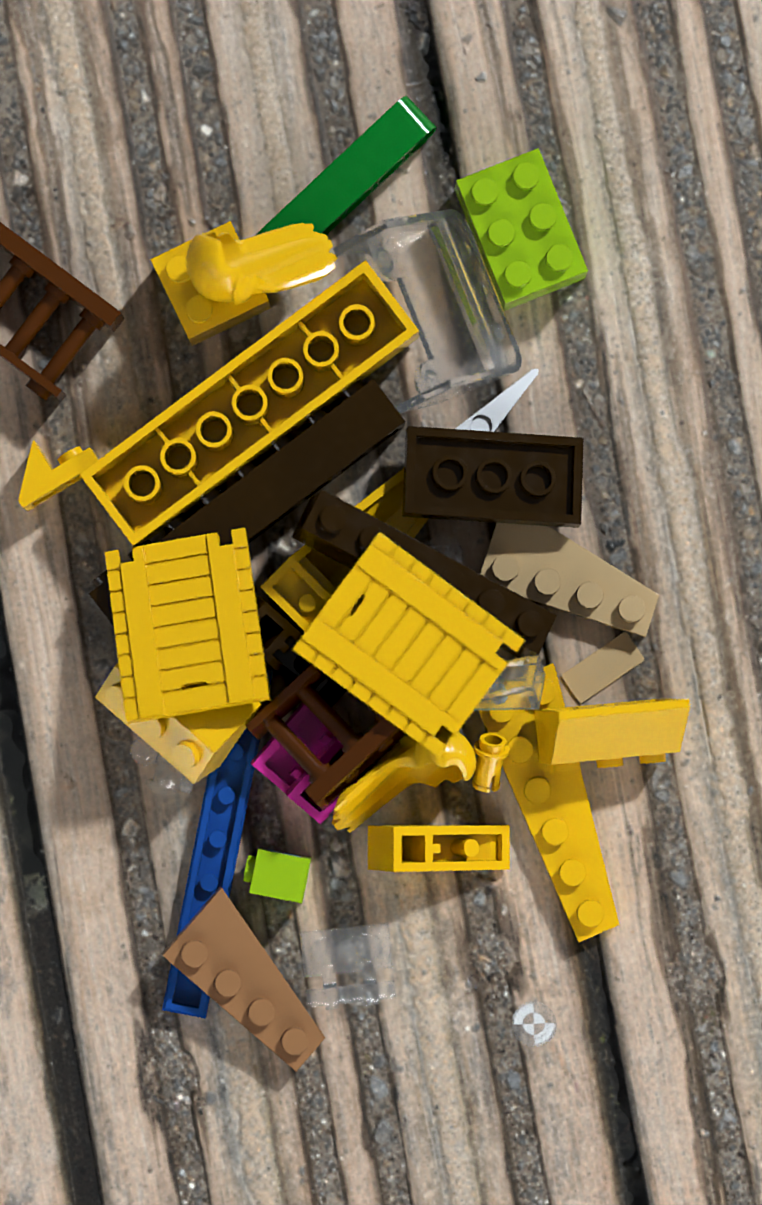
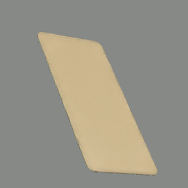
(602, 667)

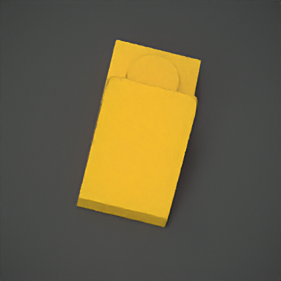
(44, 482)

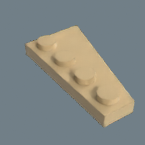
(567, 577)

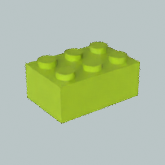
(521, 229)

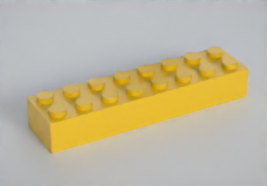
(250, 404)

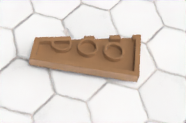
(238, 974)

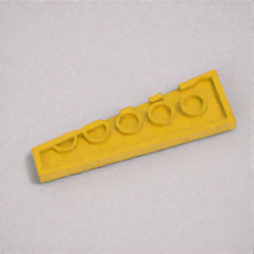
(557, 816)

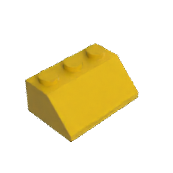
(611, 732)
(189, 742)

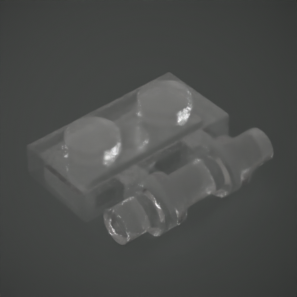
(347, 951)

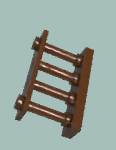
(60, 289)
(358, 749)

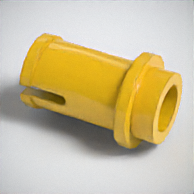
(490, 753)

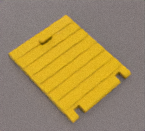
(186, 621)
(410, 646)

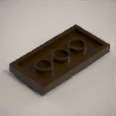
(493, 477)

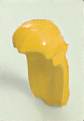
(259, 264)
(398, 769)

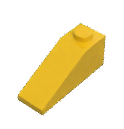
(438, 847)

